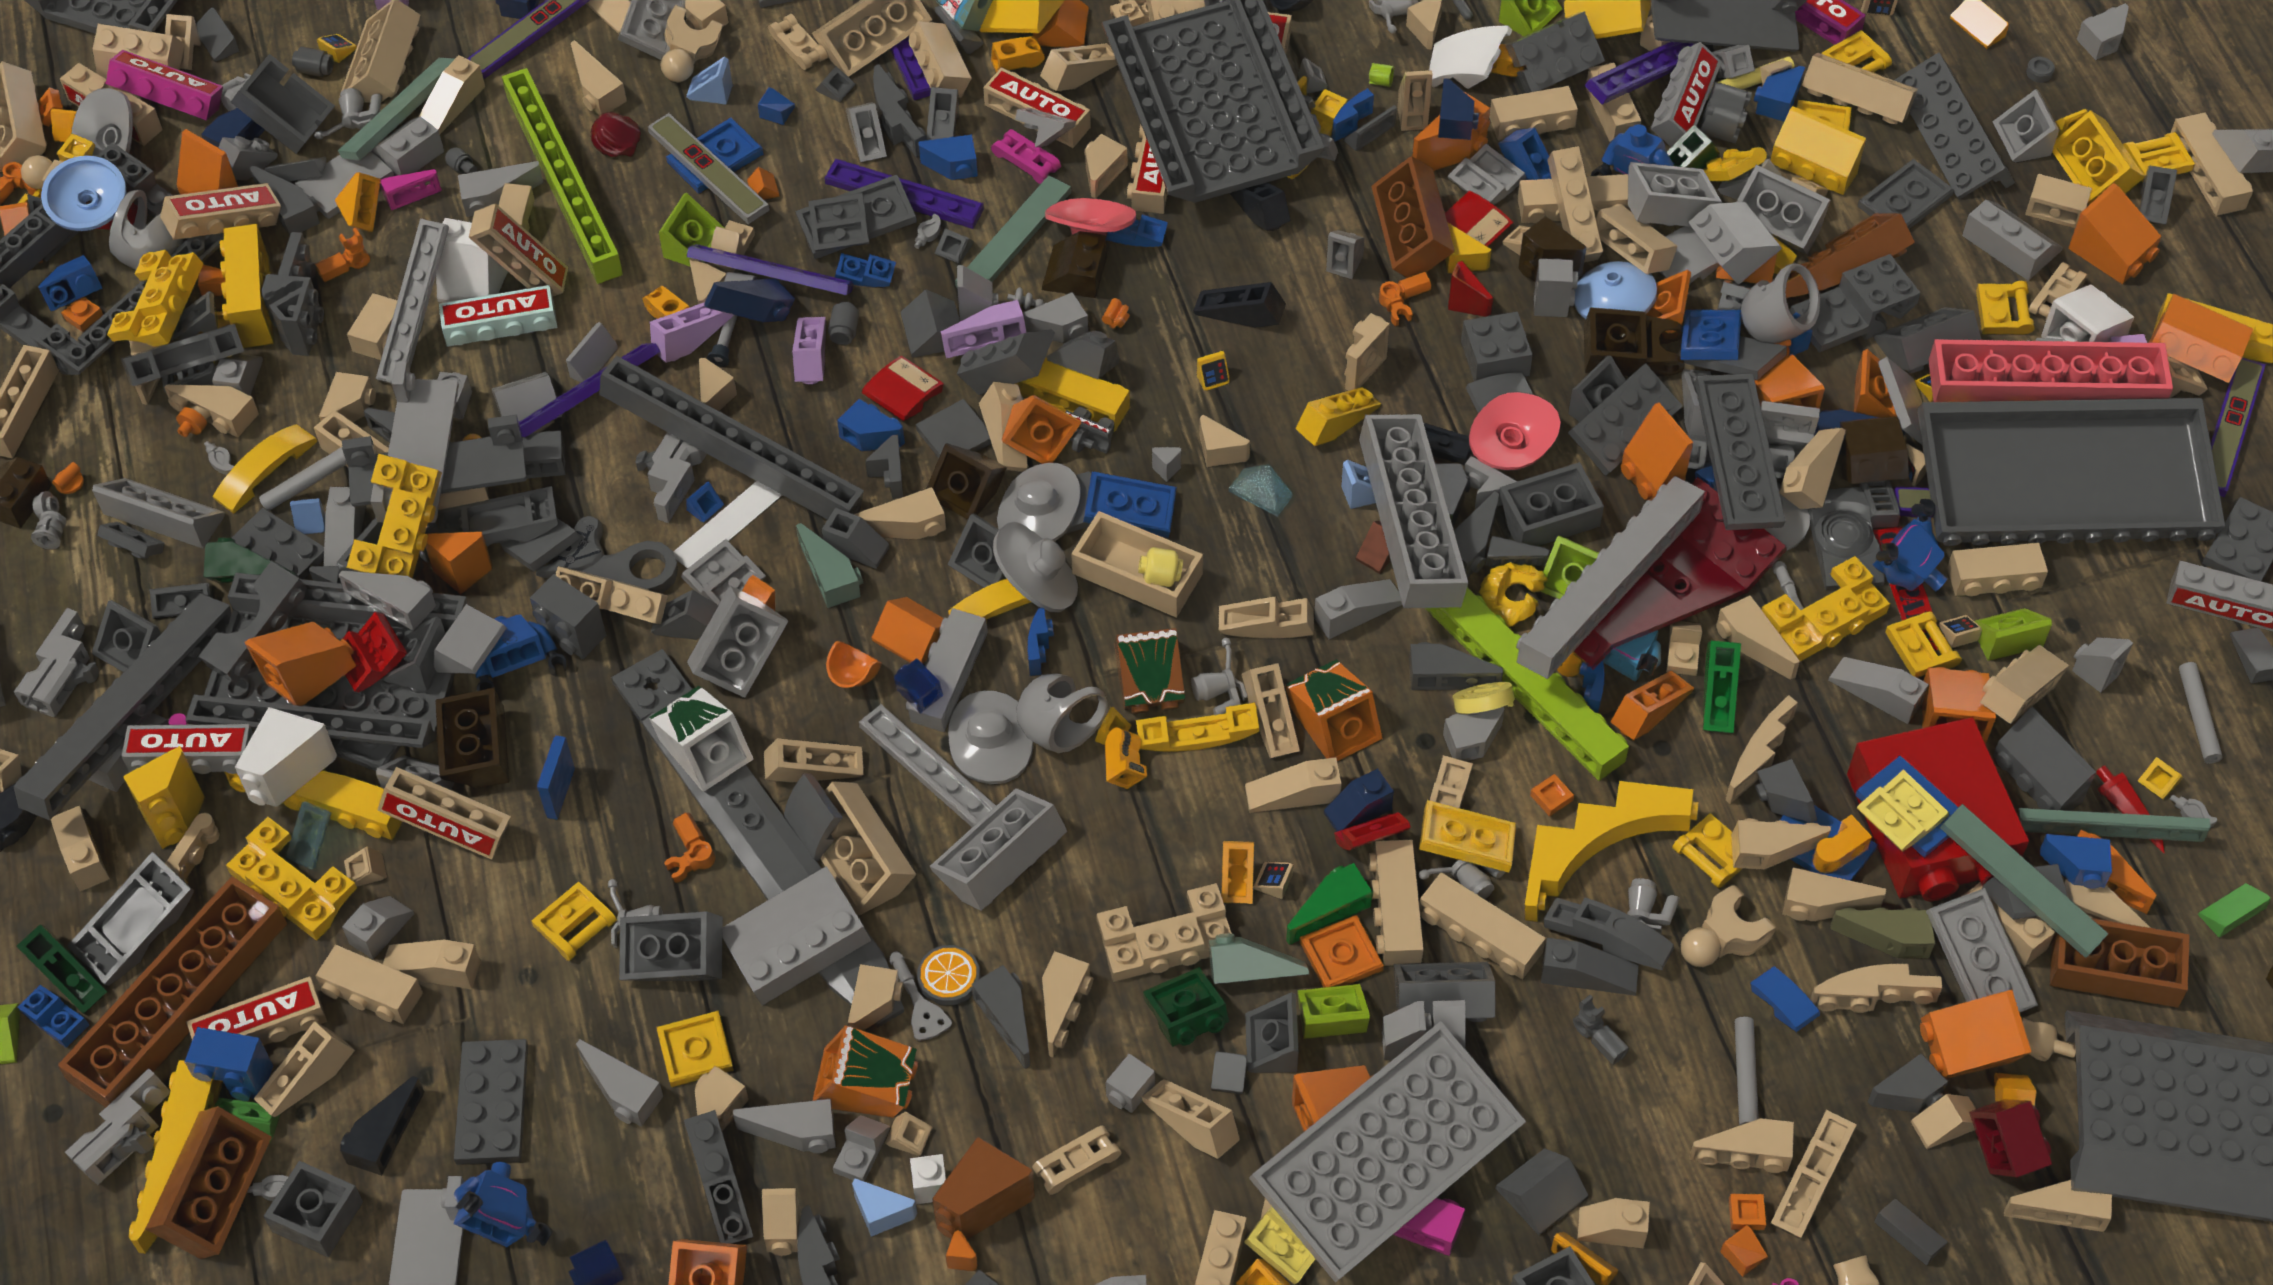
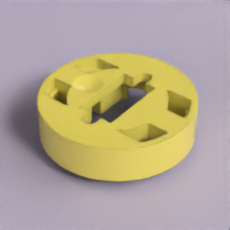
(1484, 697)

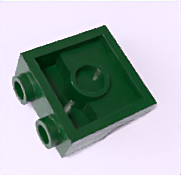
(1187, 1007)

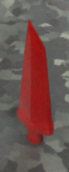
(2123, 796)

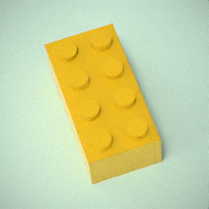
(245, 274)

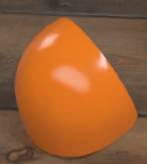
(850, 666)

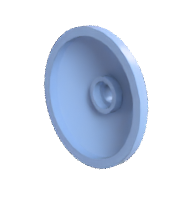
(81, 181)
(1617, 287)

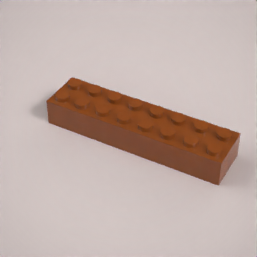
(173, 989)

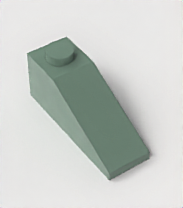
(830, 568)
(1243, 960)

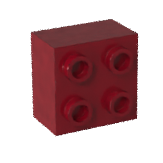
(2011, 1137)

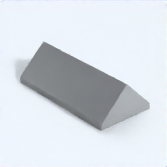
(158, 511)

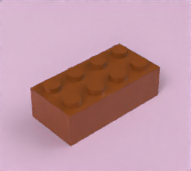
(1412, 218)
(2127, 964)
(208, 1183)

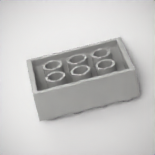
(794, 935)

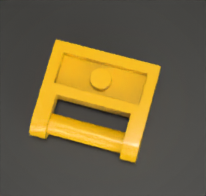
(1859, 48)
(2172, 157)
(1734, 163)
(1995, 308)
(1916, 649)
(1716, 841)
(567, 914)

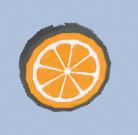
(947, 974)

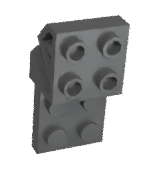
(292, 298)
(1857, 303)

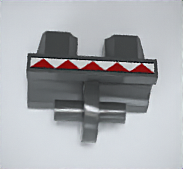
(1091, 433)

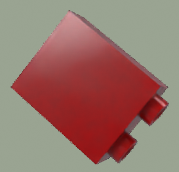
(1962, 769)

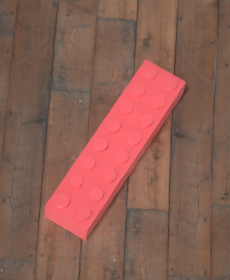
(2047, 370)

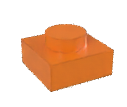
(49, 101)
(82, 313)
(1552, 795)
(1747, 1210)

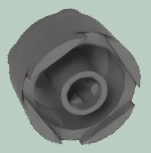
(1725, 112)

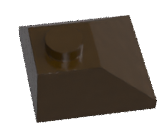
(965, 480)

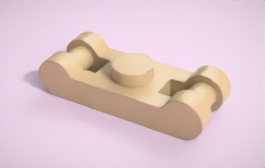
(797, 42)
(2060, 283)
(193, 844)
(1076, 1159)

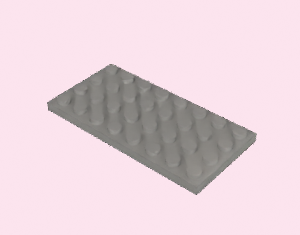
(1387, 1151)

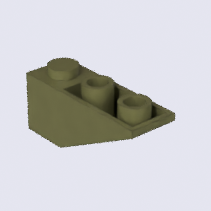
(1894, 932)

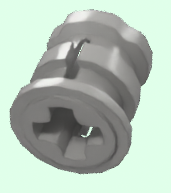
(49, 530)

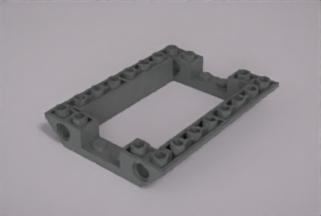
(39, 236)

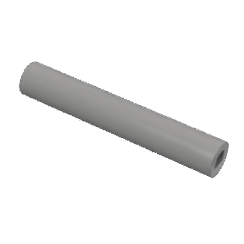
(303, 480)
(2200, 712)
(1746, 1070)

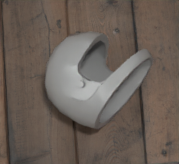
(131, 241)
(1767, 312)
(1046, 709)

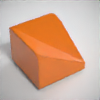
(210, 280)
(1743, 1251)

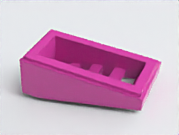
(402, 191)

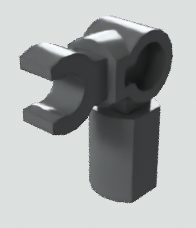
(1603, 1038)

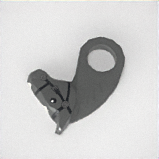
(588, 557)

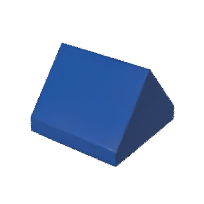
(704, 502)

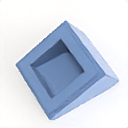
(308, 516)

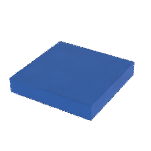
(556, 777)

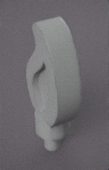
(928, 231)
(219, 458)
(2192, 808)
(268, 1187)

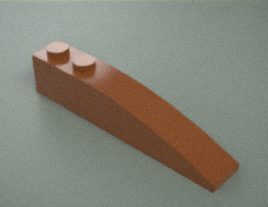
(1861, 244)

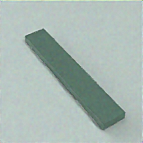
(394, 112)
(1018, 229)
(2114, 824)
(2024, 881)

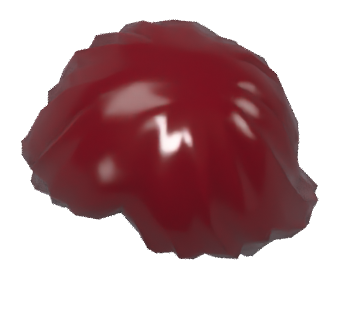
(615, 134)

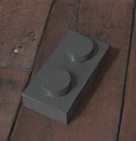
(131, 539)

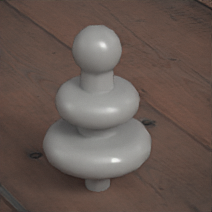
(1027, 300)

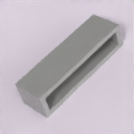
(951, 664)

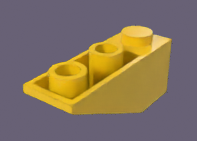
(1333, 415)

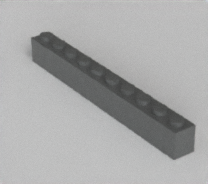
(728, 440)
(124, 703)

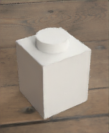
(927, 1177)

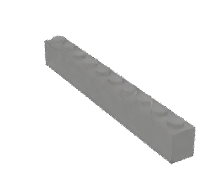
(1609, 577)

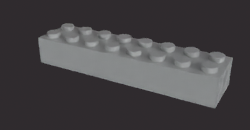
(1413, 511)

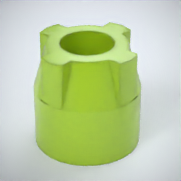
(1381, 74)

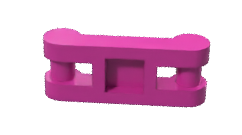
(1026, 155)

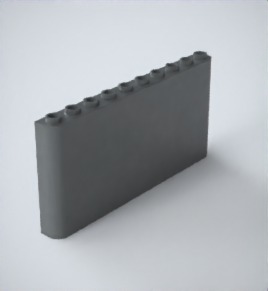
(2070, 470)

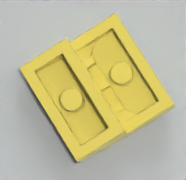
(1903, 811)
(1280, 1246)

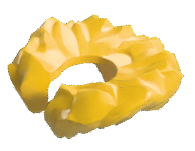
(1502, 577)

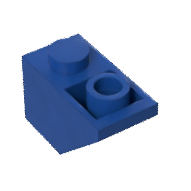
(69, 283)
(868, 427)

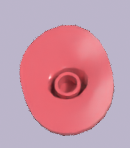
(1091, 215)
(1514, 431)

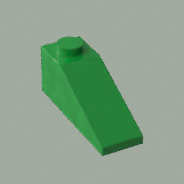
(1721, 686)
(1335, 899)

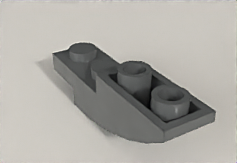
(893, 113)
(1612, 928)
(718, 1178)
(815, 1255)

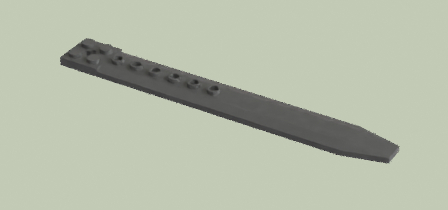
(743, 817)

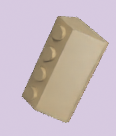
(868, 31)
(383, 51)
(19, 116)
(863, 852)

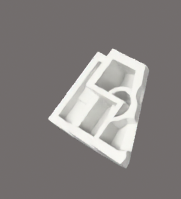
(1467, 55)

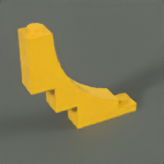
(1563, 850)

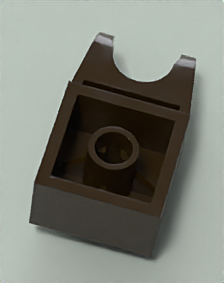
(1631, 341)

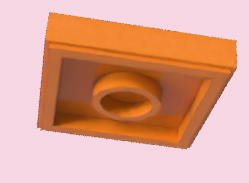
(1341, 953)

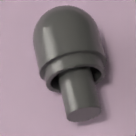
(460, 161)

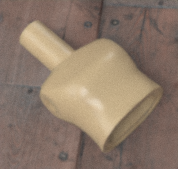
(2044, 1041)
(1855, 1272)

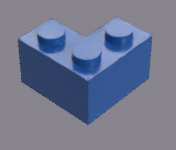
(230, 1058)

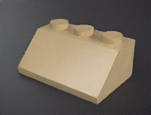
(150, 45)

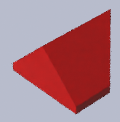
(1468, 293)

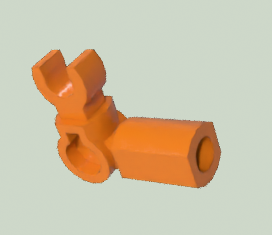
(12, 179)
(338, 264)
(1392, 295)
(699, 853)

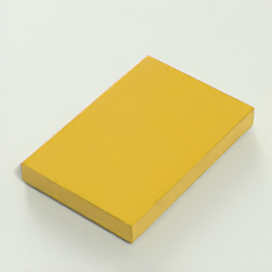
(1468, 836)

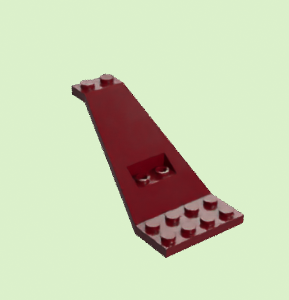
(1706, 558)

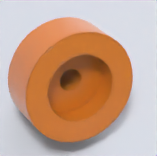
(190, 422)

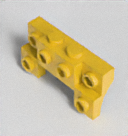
(162, 299)
(405, 519)
(1831, 617)
(300, 899)

